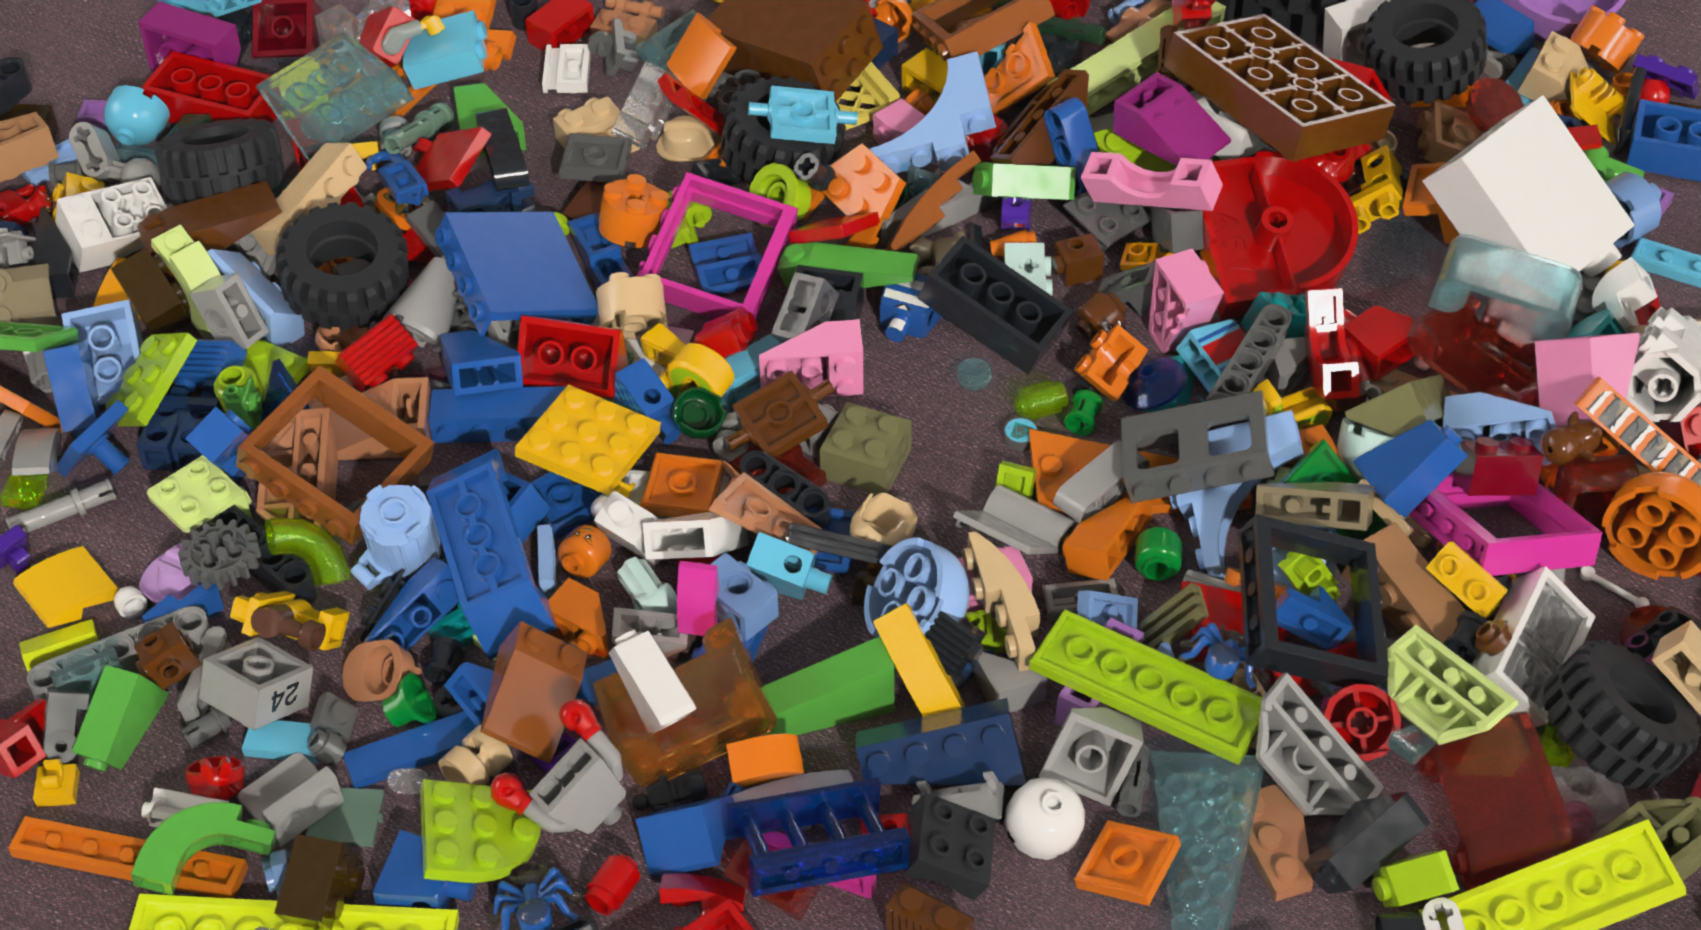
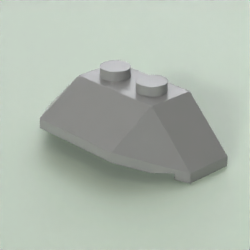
(1309, 754)

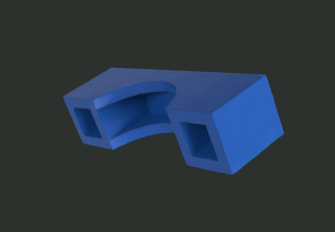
(219, 438)

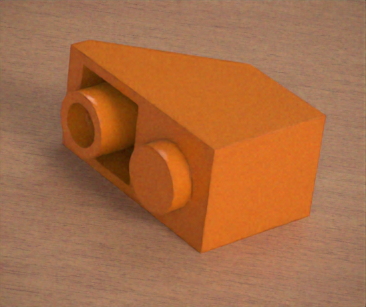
(579, 618)

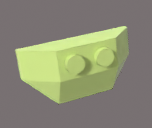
(1442, 690)

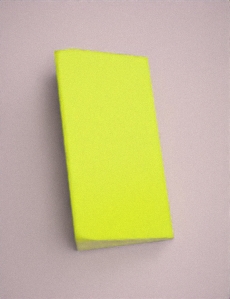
(57, 643)

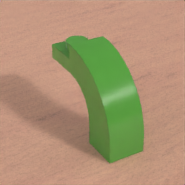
(190, 832)

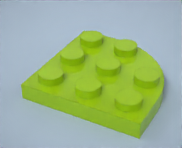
(470, 835)

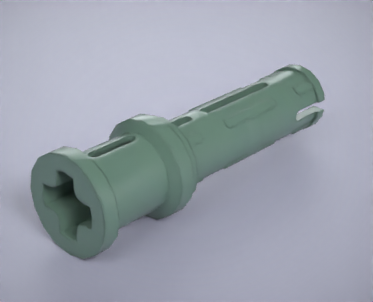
(425, 124)

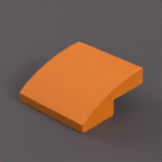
(700, 56)

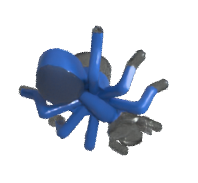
(1223, 654)
(534, 901)

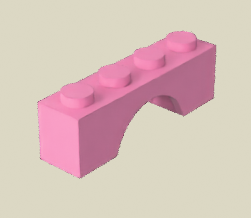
(1118, 181)

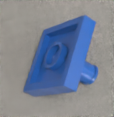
(95, 441)

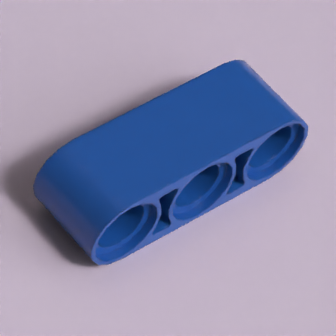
(1071, 137)

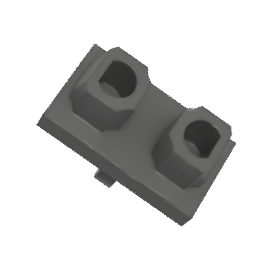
(615, 48)

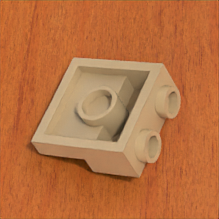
(593, 118)

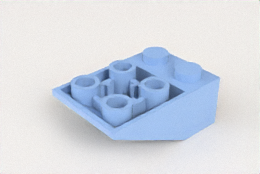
(1496, 418)

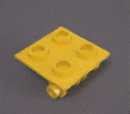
(1595, 101)

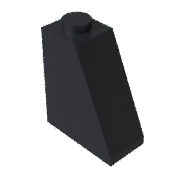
(1365, 841)

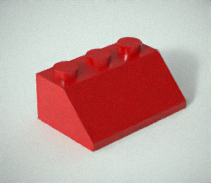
(570, 354)

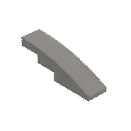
(955, 210)

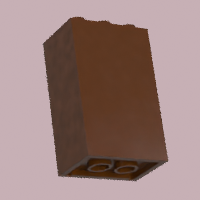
(800, 39)

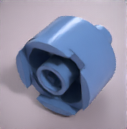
(1640, 203)

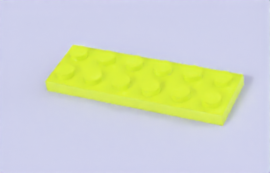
(1577, 888)

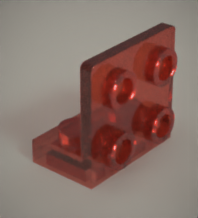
(1509, 330)

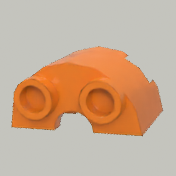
(1111, 361)

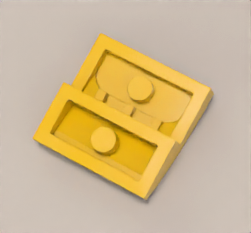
(64, 586)

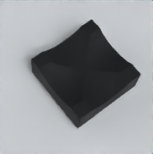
(951, 845)

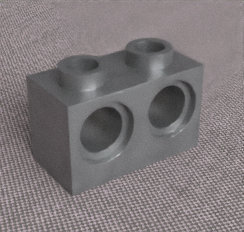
(805, 306)

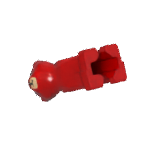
(19, 209)

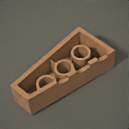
(24, 145)
(1408, 589)

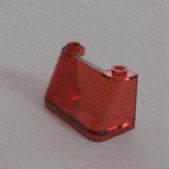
(1472, 365)
(1500, 800)

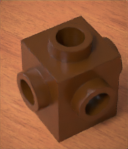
(166, 656)

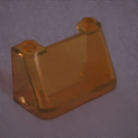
(727, 703)

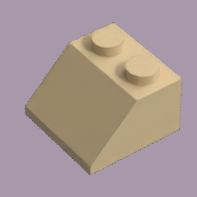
(1551, 69)

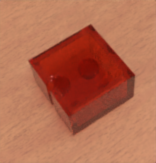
(1594, 484)

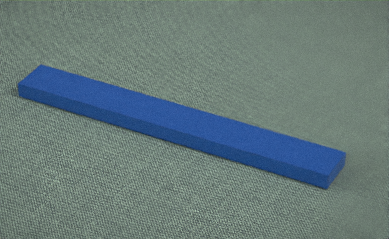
(434, 740)

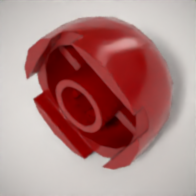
(1363, 718)

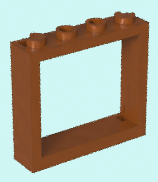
(981, 34)
(359, 411)

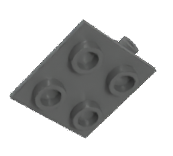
(1107, 220)

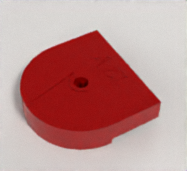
(1276, 230)

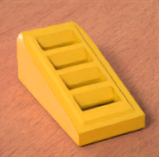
(661, 345)

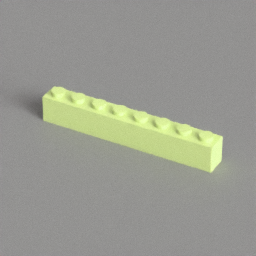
(1129, 59)

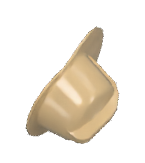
(686, 140)

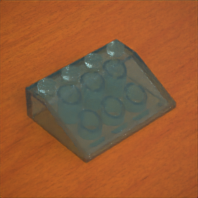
(334, 94)

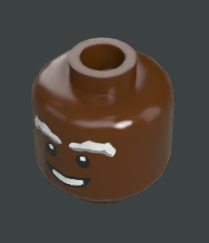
(1099, 313)

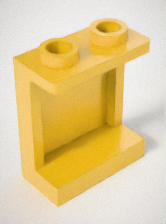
(1468, 580)

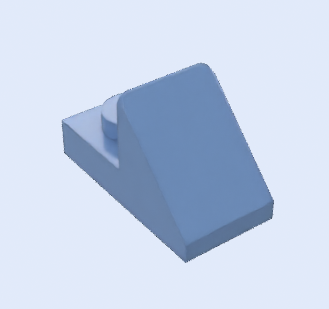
(1101, 606)

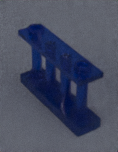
(823, 861)

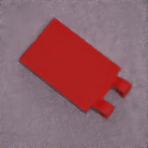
(449, 157)

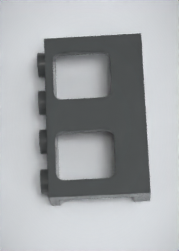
(1190, 428)

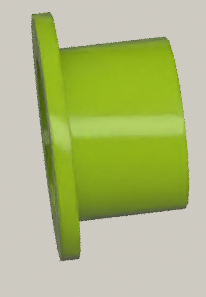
(781, 185)

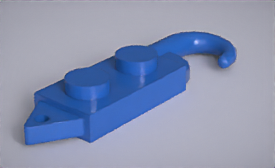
(399, 178)

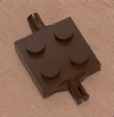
(780, 415)

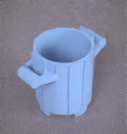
(397, 533)

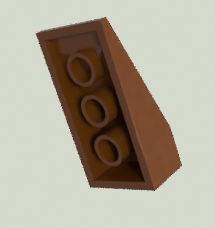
(215, 219)

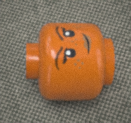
(584, 551)

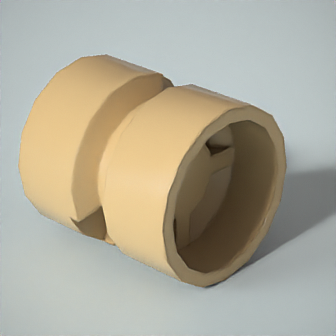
(475, 759)

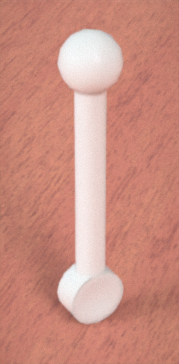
(1587, 573)

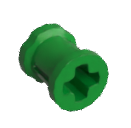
(1083, 412)

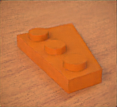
(1020, 72)

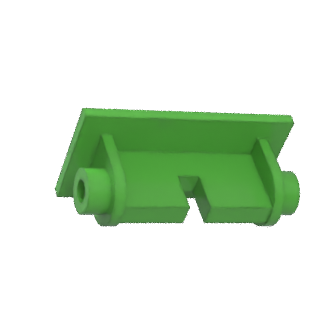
(244, 403)

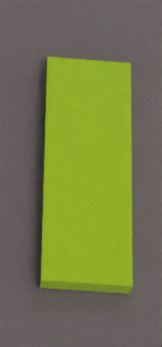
(1149, 686)

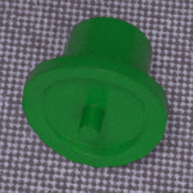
(409, 703)

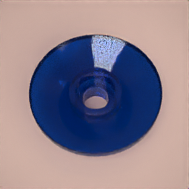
(1154, 384)

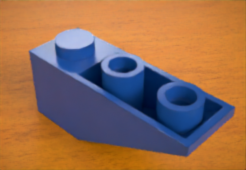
(417, 606)

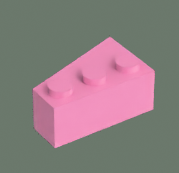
(1181, 298)

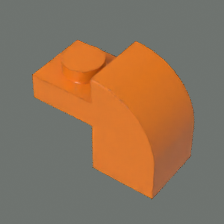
(764, 759)

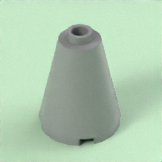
(427, 304)

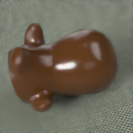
(1567, 442)

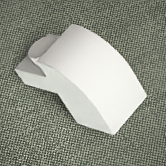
(1624, 292)

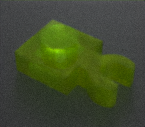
(24, 491)

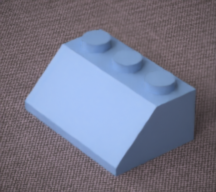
(280, 320)

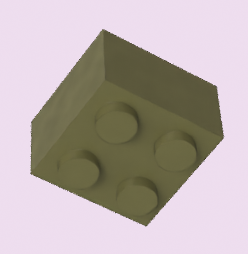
(866, 449)

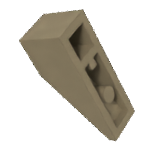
(1318, 504)

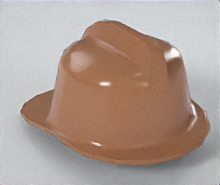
(376, 670)

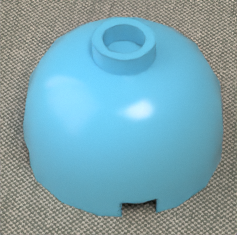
(135, 117)

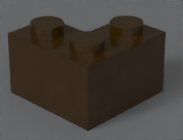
(157, 301)
(318, 882)

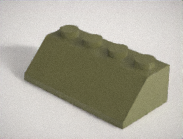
(1404, 406)

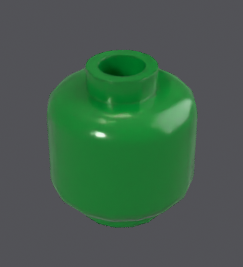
(1158, 553)

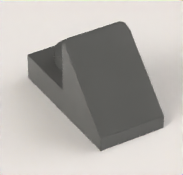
(1132, 286)

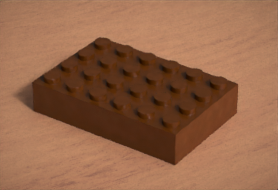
(1279, 87)

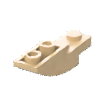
(1006, 594)

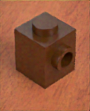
(1078, 260)

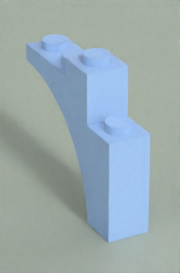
(942, 133)
(1213, 509)

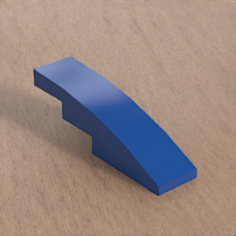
(597, 252)

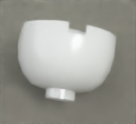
(1045, 818)

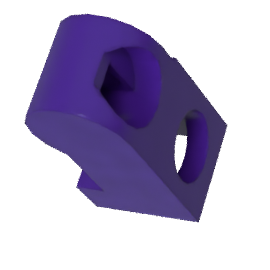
(1016, 213)

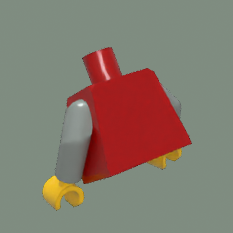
(390, 31)

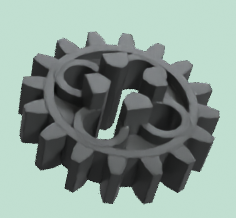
(233, 560)

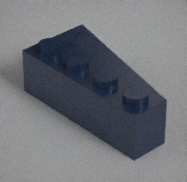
(945, 748)

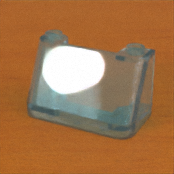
(1510, 277)

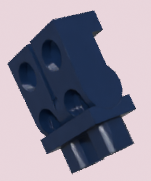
(487, 199)
(163, 440)

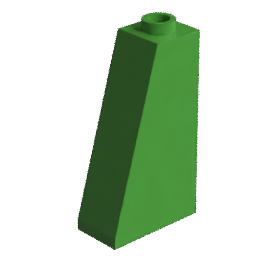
(834, 690)

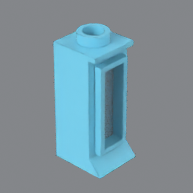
(746, 371)

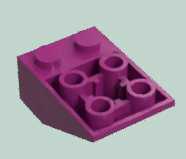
(1167, 121)

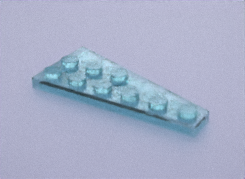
(1213, 813)

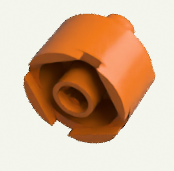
(1606, 39)
(631, 211)

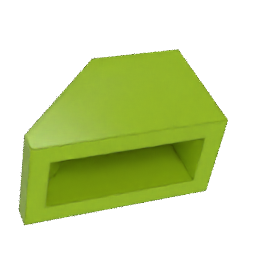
(1414, 878)

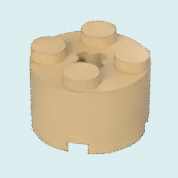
(631, 304)

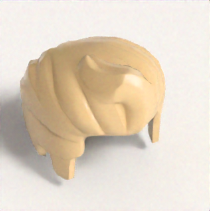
(884, 520)

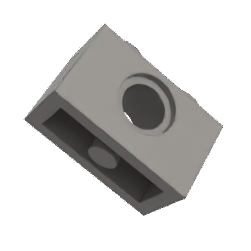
(229, 310)

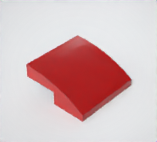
(692, 104)

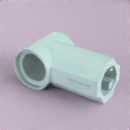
(646, 588)

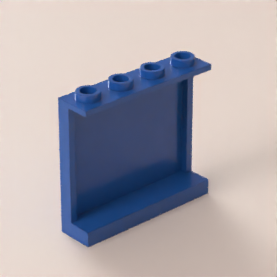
(514, 267)

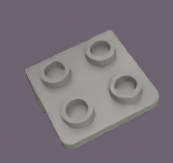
(292, 796)

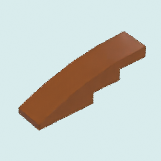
(926, 211)

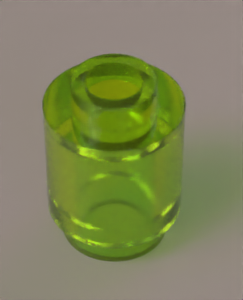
(1041, 400)

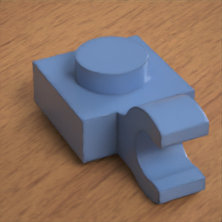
(275, 869)

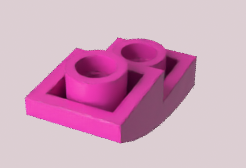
(697, 597)

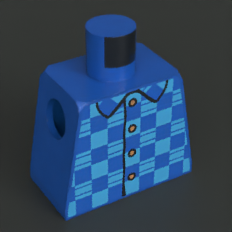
(643, 392)

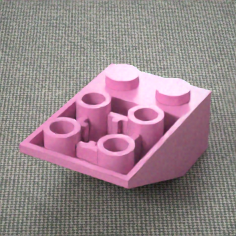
(829, 345)

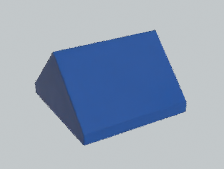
(1506, 27)
(684, 836)

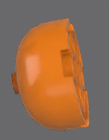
(1660, 532)

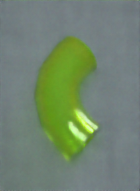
(312, 545)

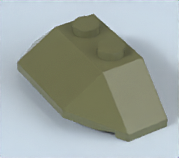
(1676, 825)

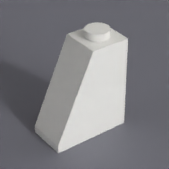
(692, 536)
(650, 681)

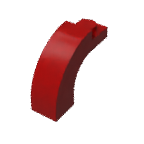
(1327, 354)

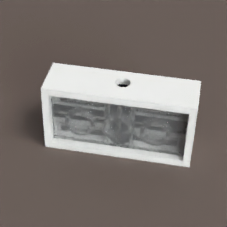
(1545, 630)

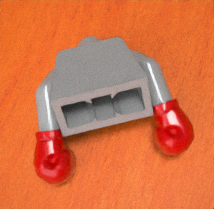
(579, 788)

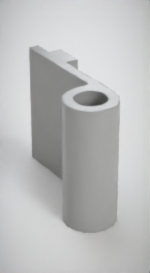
(1019, 522)

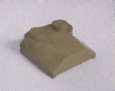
(27, 295)

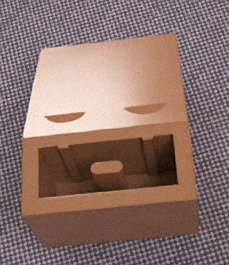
(403, 398)

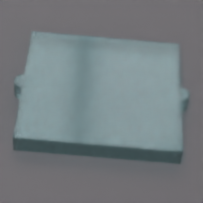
(86, 673)

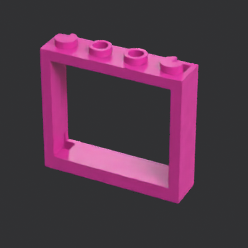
(729, 200)
(1566, 539)

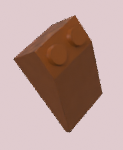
(527, 689)

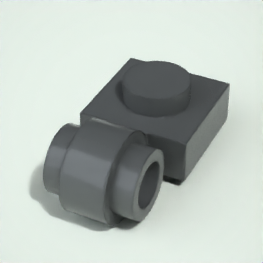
(333, 726)

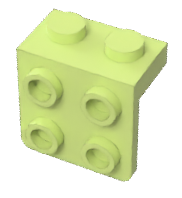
(197, 494)

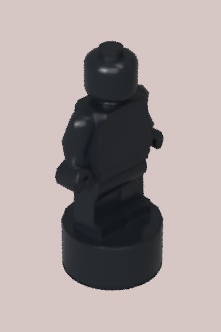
(664, 793)

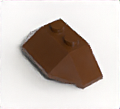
(1027, 137)

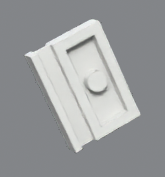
(567, 68)

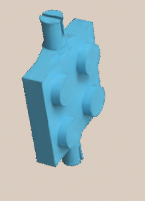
(802, 114)

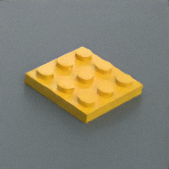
(588, 439)

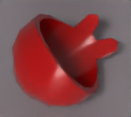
(216, 777)

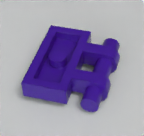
(1680, 79)

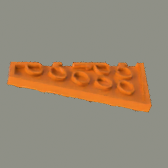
(1062, 456)

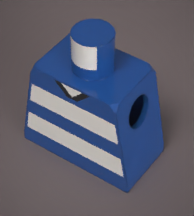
(904, 313)

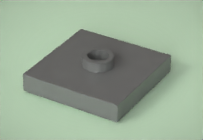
(595, 158)

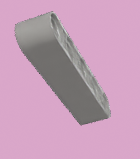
(190, 620)

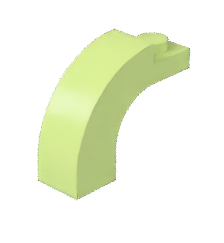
(189, 265)

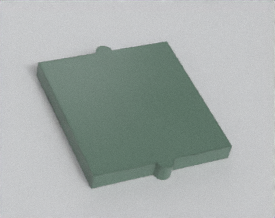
(354, 820)

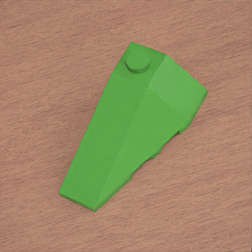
(877, 265)

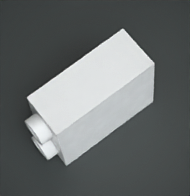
(1533, 192)

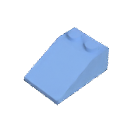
(112, 340)

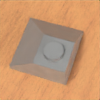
(1094, 752)

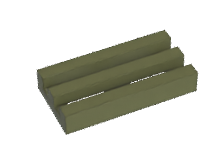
(1172, 615)

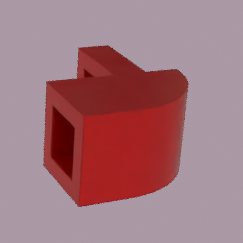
(22, 740)

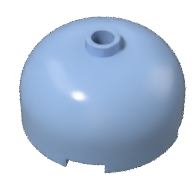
(921, 576)

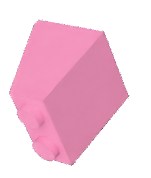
(1573, 363)

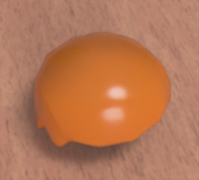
(897, 14)

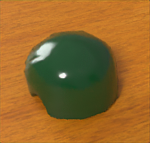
(698, 413)

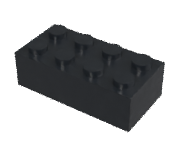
(995, 304)

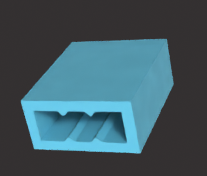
(448, 54)

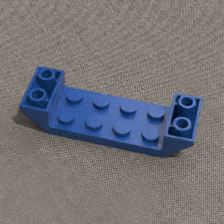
(486, 552)

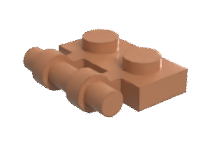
(642, 24)

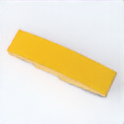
(917, 662)

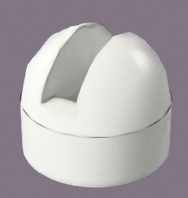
(130, 602)

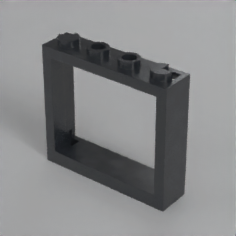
(1260, 612)

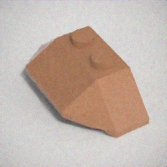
(309, 451)

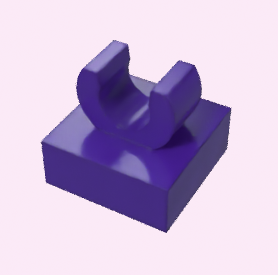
(13, 549)

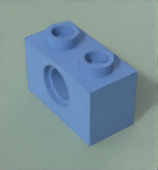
(744, 597)

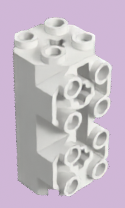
(1667, 367)

